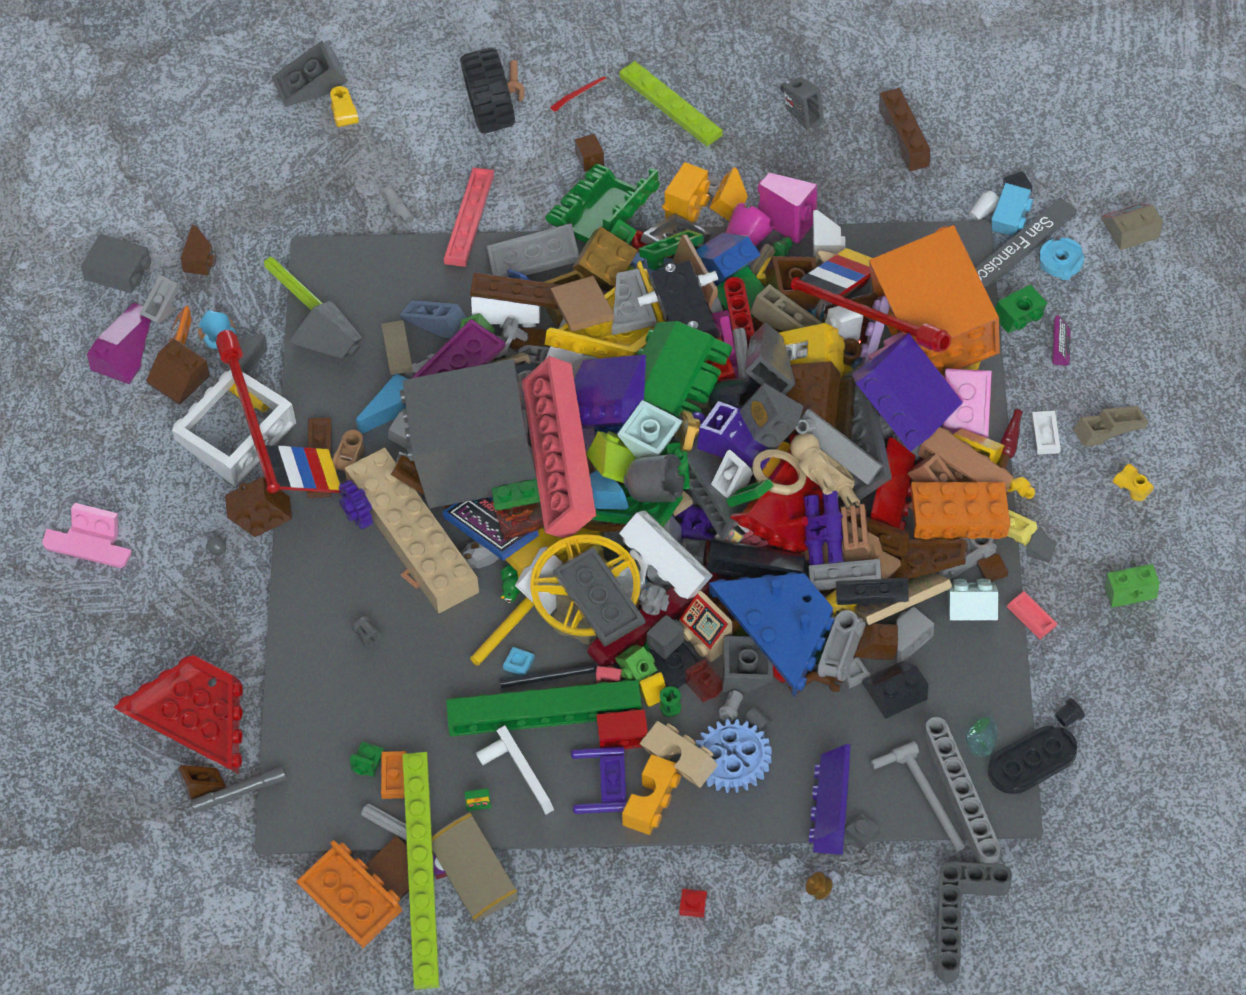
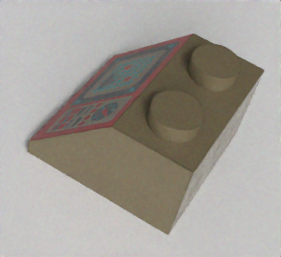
(1133, 225)

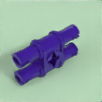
(695, 518)
(823, 529)

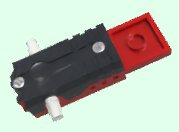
(682, 299)

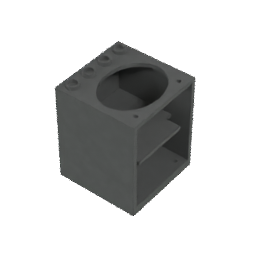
(467, 432)

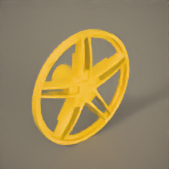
(558, 590)

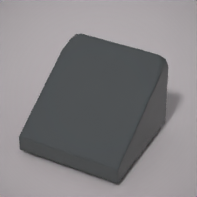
(1041, 547)

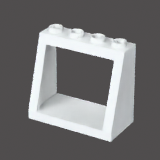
(245, 457)

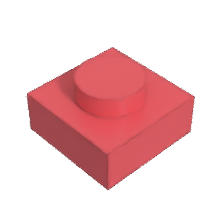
(608, 674)

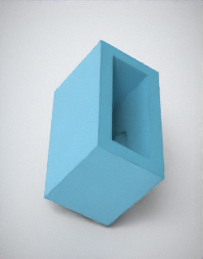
(1011, 210)

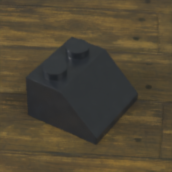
(897, 688)

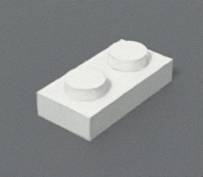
(1046, 432)

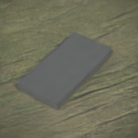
(599, 596)

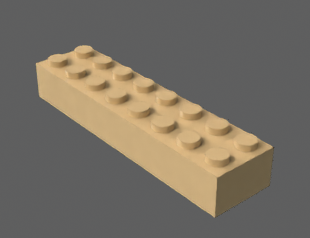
(414, 532)

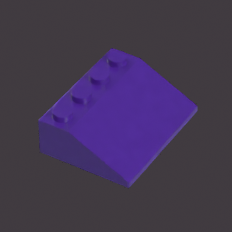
(609, 390)
(908, 391)

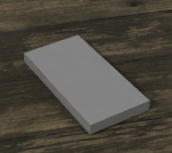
(534, 252)

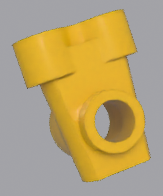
(1137, 484)

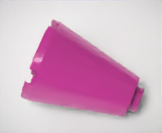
(749, 223)

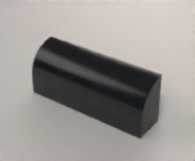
(751, 561)

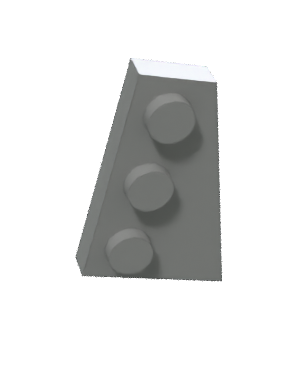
(627, 310)

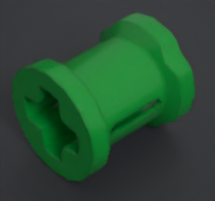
(671, 702)

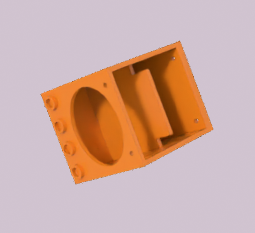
(939, 286)

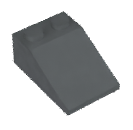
(309, 75)

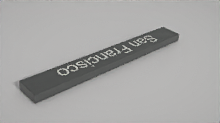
(1025, 242)

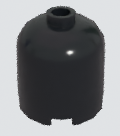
(733, 391)

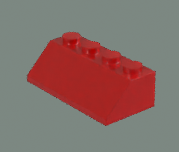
(891, 498)

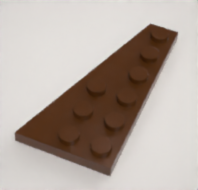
(927, 557)

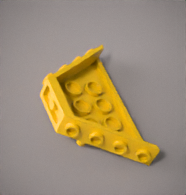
(598, 339)

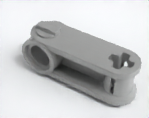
(974, 553)
(841, 645)

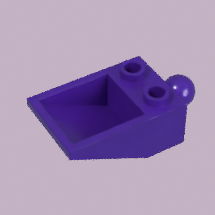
(727, 431)

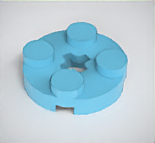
(1061, 268)

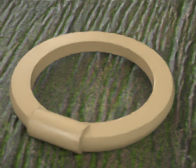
(778, 488)

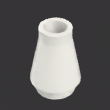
(985, 205)

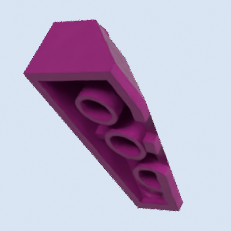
(121, 346)

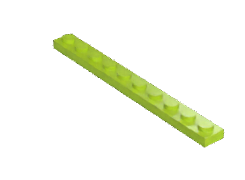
(421, 871)

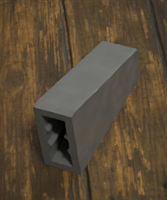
(769, 360)

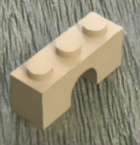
(695, 762)

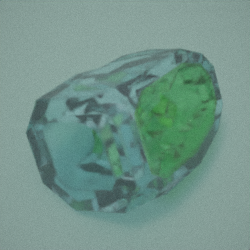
(982, 736)

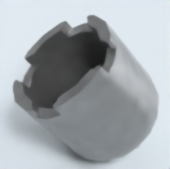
(654, 479)

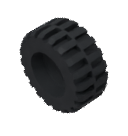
(487, 90)

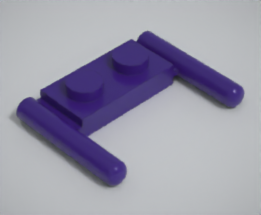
(612, 779)

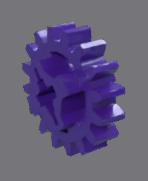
(355, 504)

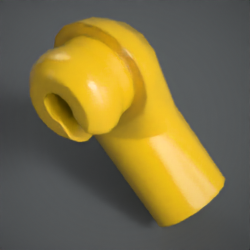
(1023, 487)

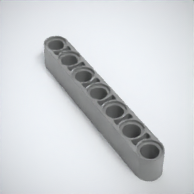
(961, 782)

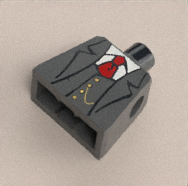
(803, 101)

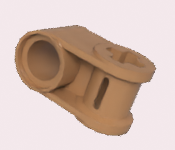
(348, 453)

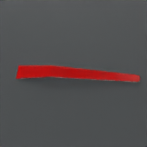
(564, 100)

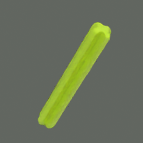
(291, 283)

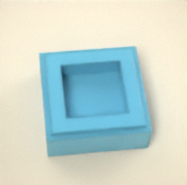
(518, 661)

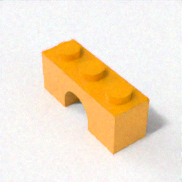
(645, 812)

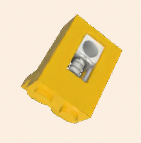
(815, 345)

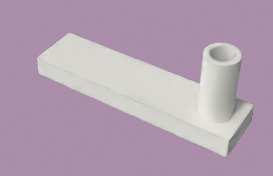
(507, 744)

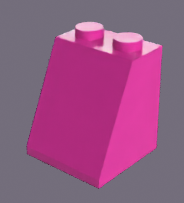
(788, 204)

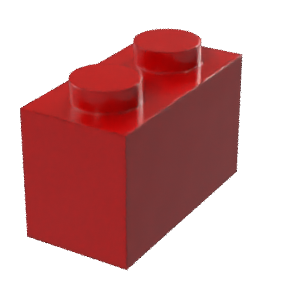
(622, 729)

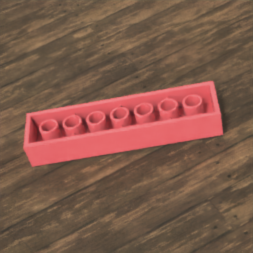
(558, 448)

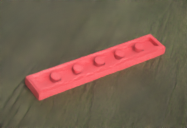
(469, 217)

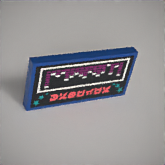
(480, 523)

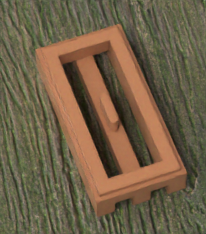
(853, 511)

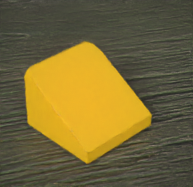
(651, 688)

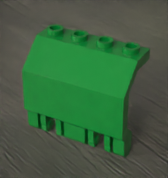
(601, 201)
(678, 366)

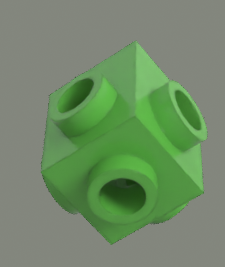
(636, 663)

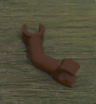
(828, 680)

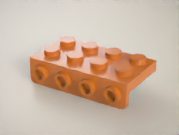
(960, 510)
(350, 894)

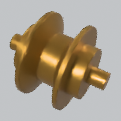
(819, 885)

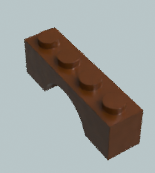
(912, 142)

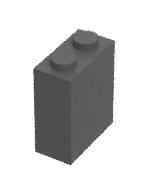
(116, 263)

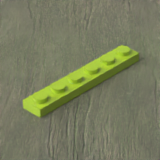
(670, 103)

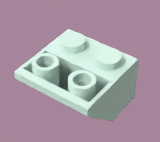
(973, 600)

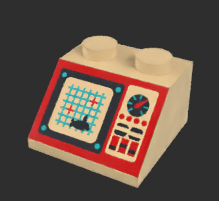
(705, 626)

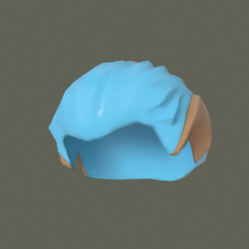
(211, 325)

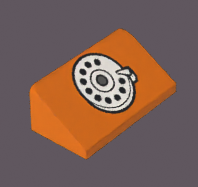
(181, 326)

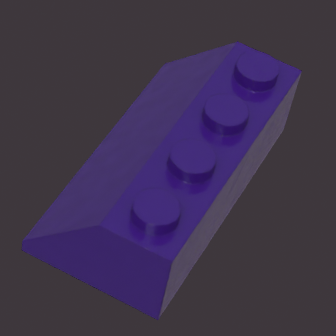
(831, 801)

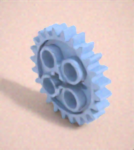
(734, 755)

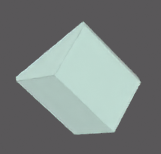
(648, 430)

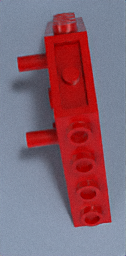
(778, 516)
(191, 711)

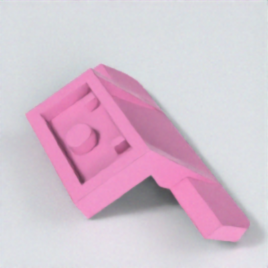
(89, 537)

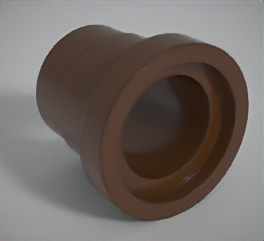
(853, 347)

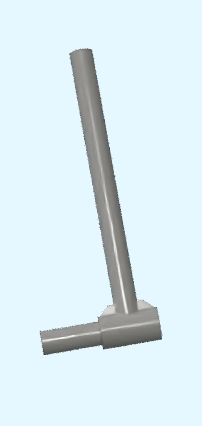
(908, 754)

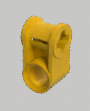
(343, 107)

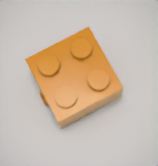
(687, 193)

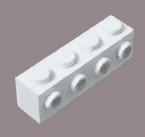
(665, 555)

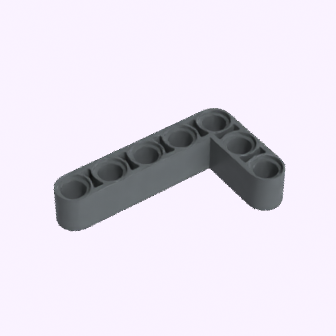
(952, 910)

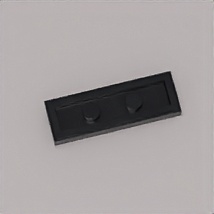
(872, 591)

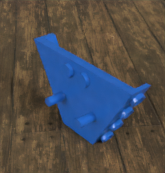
(779, 619)

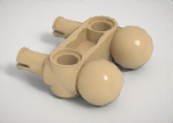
(823, 468)

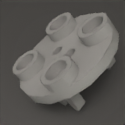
(510, 332)

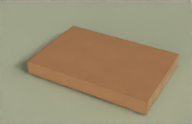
(582, 303)

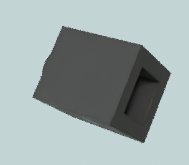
(665, 636)

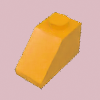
(729, 194)

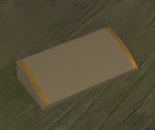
(473, 868)

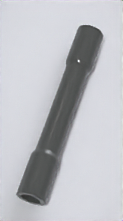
(213, 798)

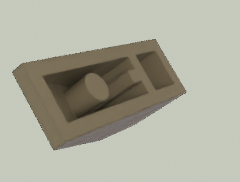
(780, 311)

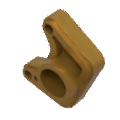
(688, 430)

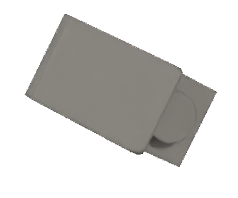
(159, 301)

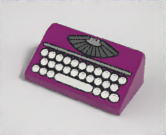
(1061, 342)

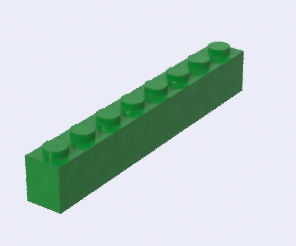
(540, 707)

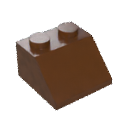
(177, 371)

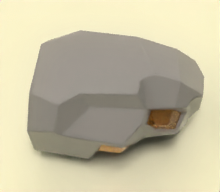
(477, 555)

